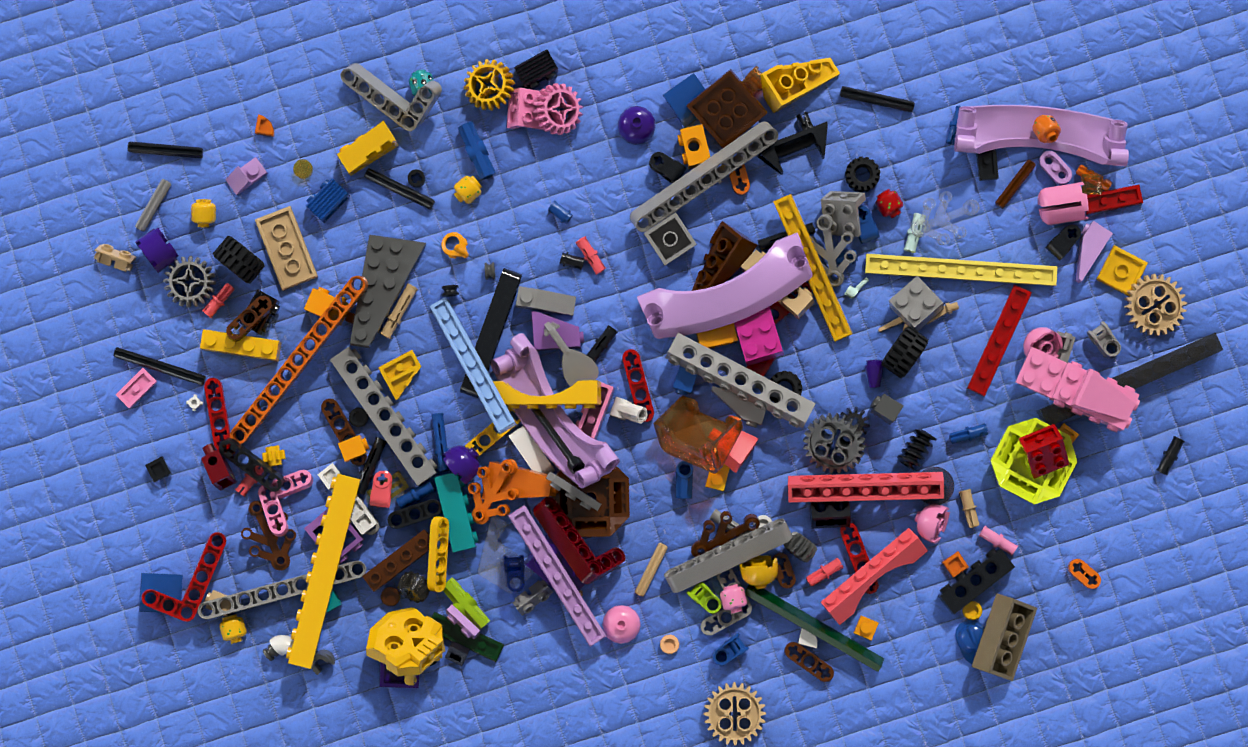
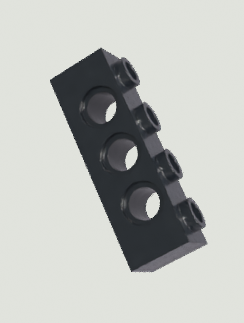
(1002, 567)

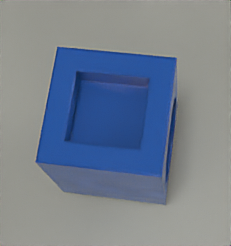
(684, 381)

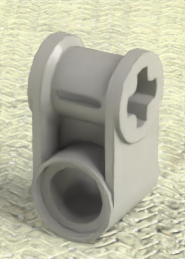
(1104, 339)

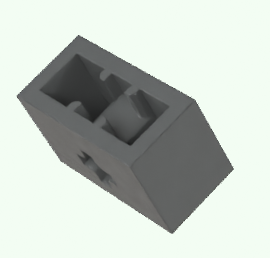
(886, 408)

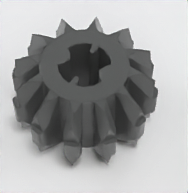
(801, 547)

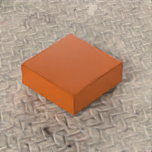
(955, 564)

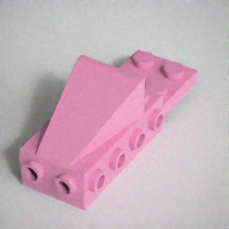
(1079, 389)

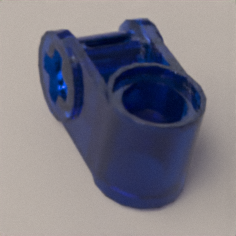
(514, 571)

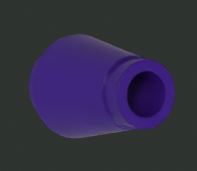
(874, 372)

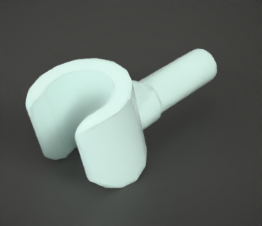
(851, 291)

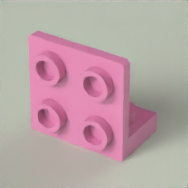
(521, 109)

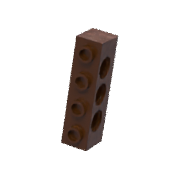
(398, 561)

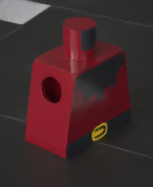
(217, 468)

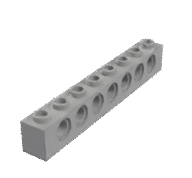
(341, 363)
(736, 371)

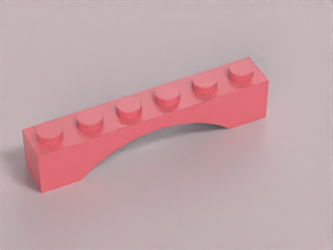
(902, 551)

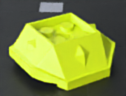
(1013, 469)

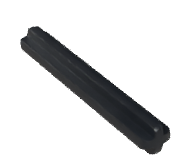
(877, 99)
(163, 149)
(399, 188)

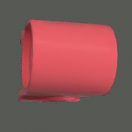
(381, 494)

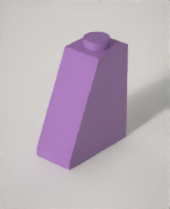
(568, 332)

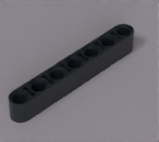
(494, 323)

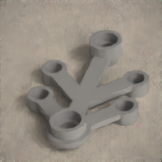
(831, 254)

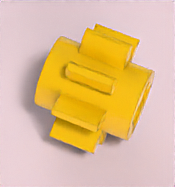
(273, 455)

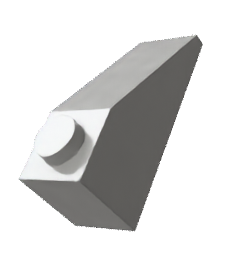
(545, 301)
(743, 409)

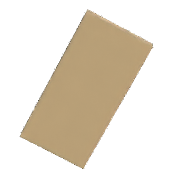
(286, 248)

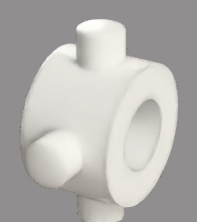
(194, 402)

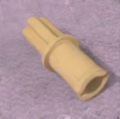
(969, 508)

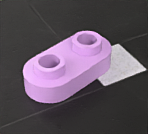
(1055, 167)

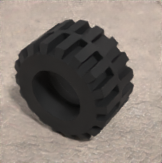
(238, 259)
(905, 352)

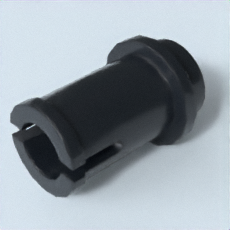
(572, 261)

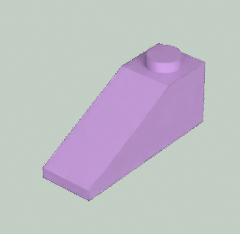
(1090, 246)

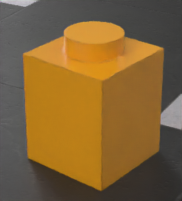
(353, 448)

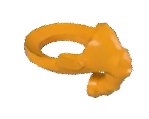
(459, 250)

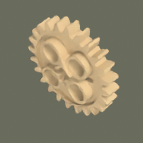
(1147, 290)
(752, 713)

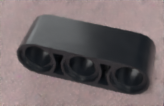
(405, 514)

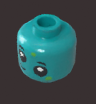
(419, 79)

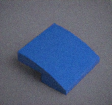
(681, 95)
(164, 583)

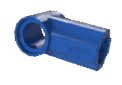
(684, 483)

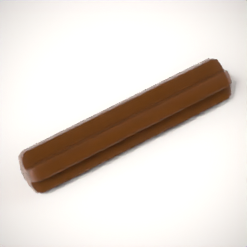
(1015, 184)

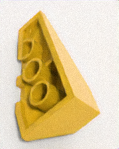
(791, 82)

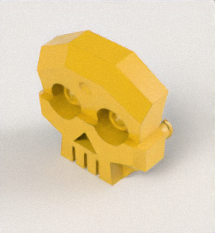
(416, 642)

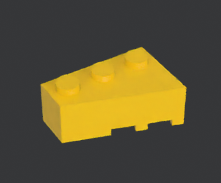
(367, 148)

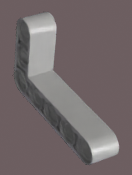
(391, 98)

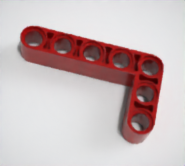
(193, 584)

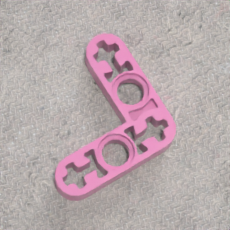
(281, 494)

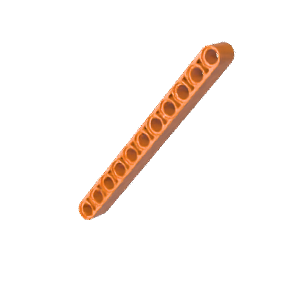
(307, 355)

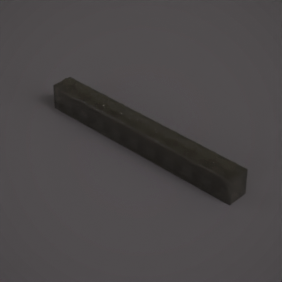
(1148, 372)

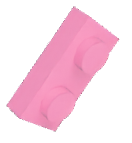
(136, 388)

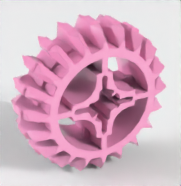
(558, 94)

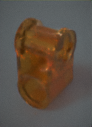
(753, 80)

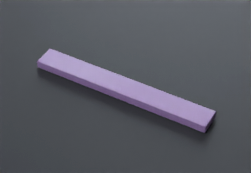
(557, 575)

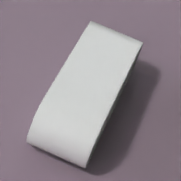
(530, 451)

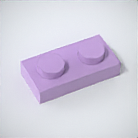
(468, 627)

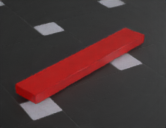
(999, 340)

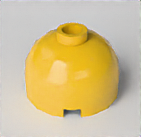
(759, 571)

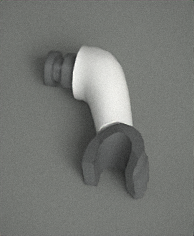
(280, 644)

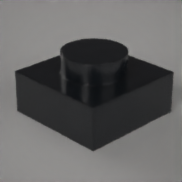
(158, 469)
(457, 653)

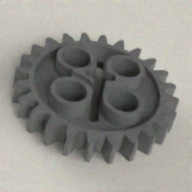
(850, 450)

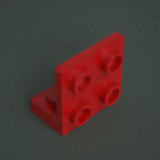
(1044, 451)

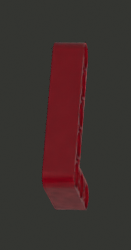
(572, 546)

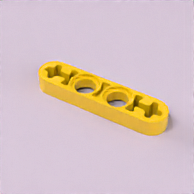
(494, 437)
(438, 554)

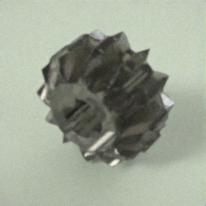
(860, 421)
(413, 587)

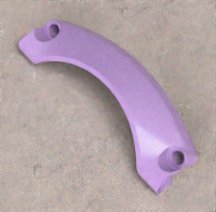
(1012, 126)
(706, 309)
(524, 372)

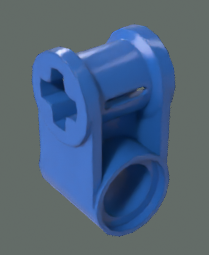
(868, 227)
(730, 649)

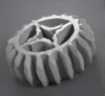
(189, 273)

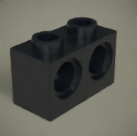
(830, 516)

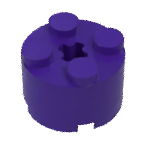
(156, 250)

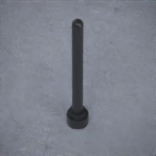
(574, 463)

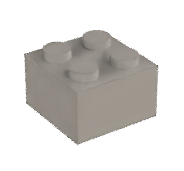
(670, 239)
(916, 304)

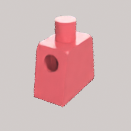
(740, 451)

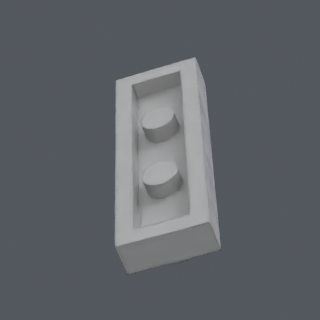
(572, 492)

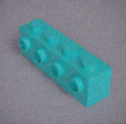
(454, 508)

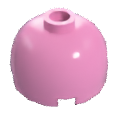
(1043, 340)
(932, 521)
(621, 624)

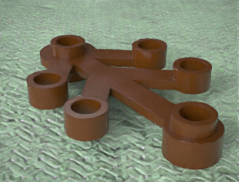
(721, 536)
(269, 539)

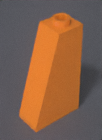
(526, 481)

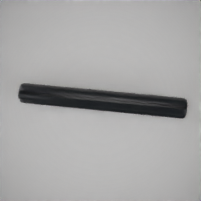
(159, 366)

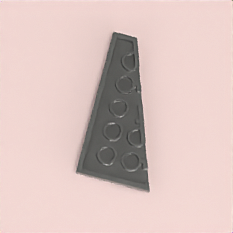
(386, 270)

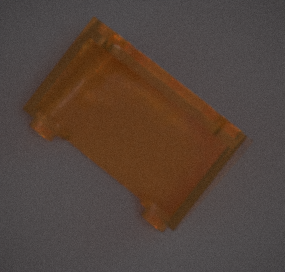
(696, 436)

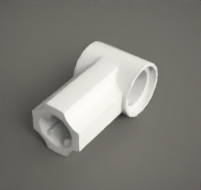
(625, 410)

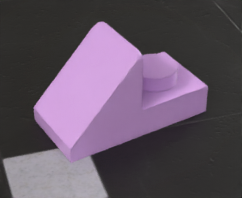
(245, 176)

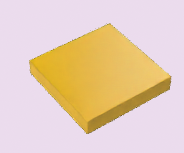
(1121, 270)

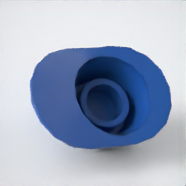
(968, 638)

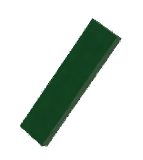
(481, 644)

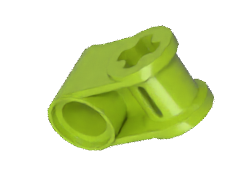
(704, 596)

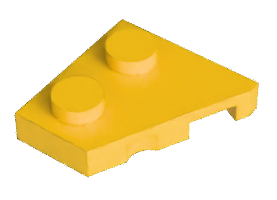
(400, 372)

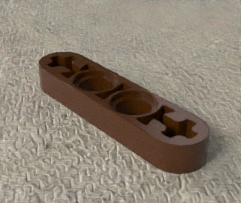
(340, 433)

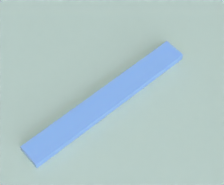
(473, 365)

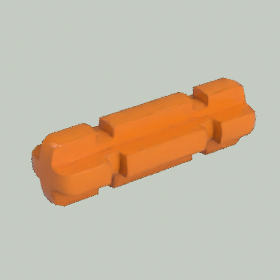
(1106, 184)

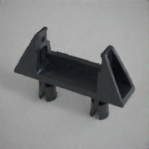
(796, 142)

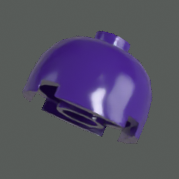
(636, 125)
(462, 462)

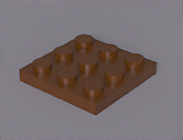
(727, 108)

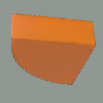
(264, 126)

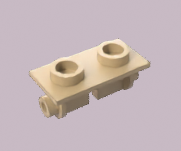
(123, 259)

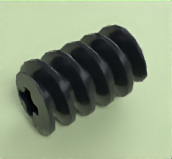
(916, 449)

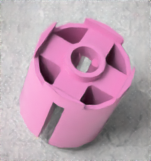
(1065, 212)

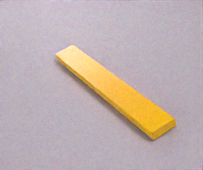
(819, 281)

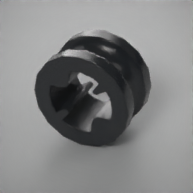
(413, 173)
(450, 290)

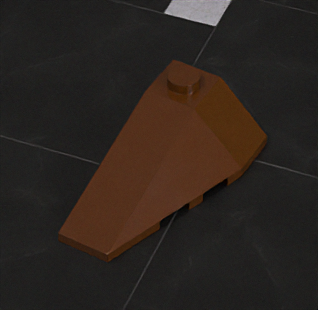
(725, 256)

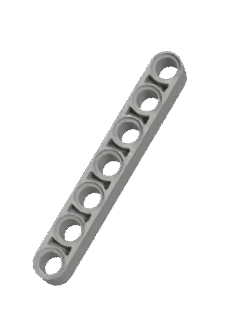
(728, 555)

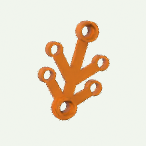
(491, 493)

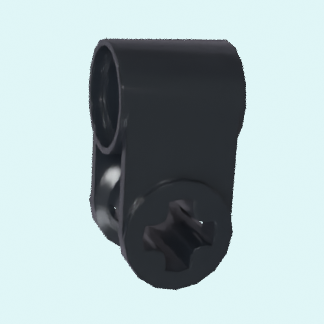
(670, 170)
(1061, 243)

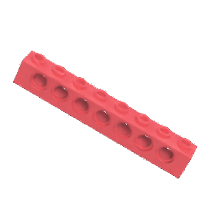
(866, 487)

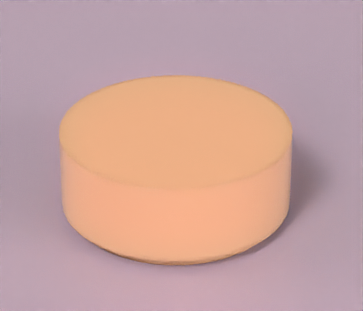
(669, 644)

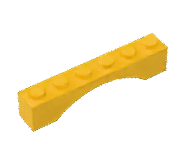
(581, 393)

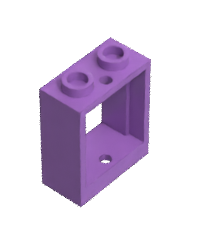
(355, 545)

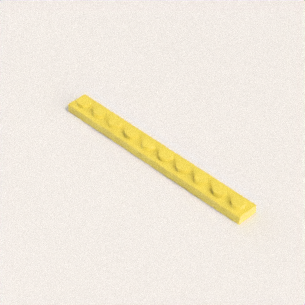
(961, 269)

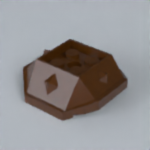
(611, 492)

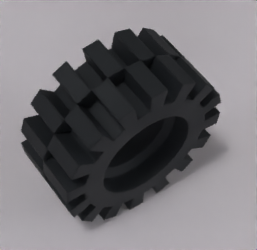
(870, 166)
(789, 377)

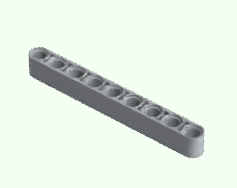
(699, 184)
(273, 593)

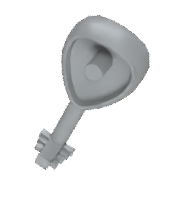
(575, 364)

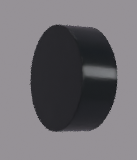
(358, 417)

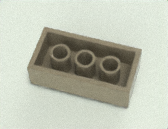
(1004, 637)

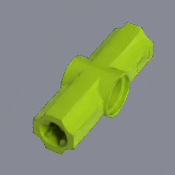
(465, 603)

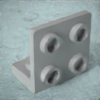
(844, 211)

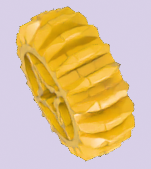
(502, 93)

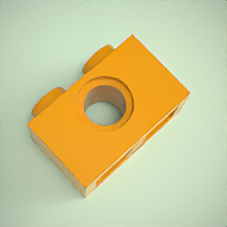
(693, 135)

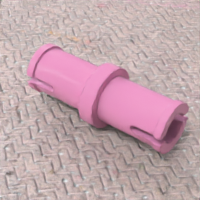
(998, 540)

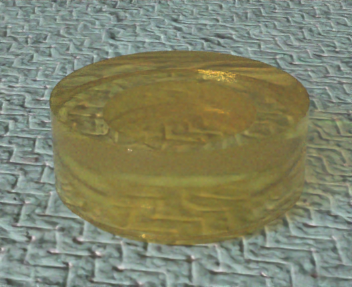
(303, 169)

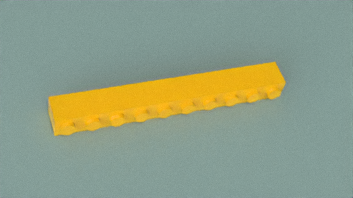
(324, 571)

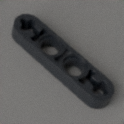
(253, 461)

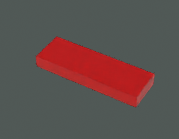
(1114, 199)

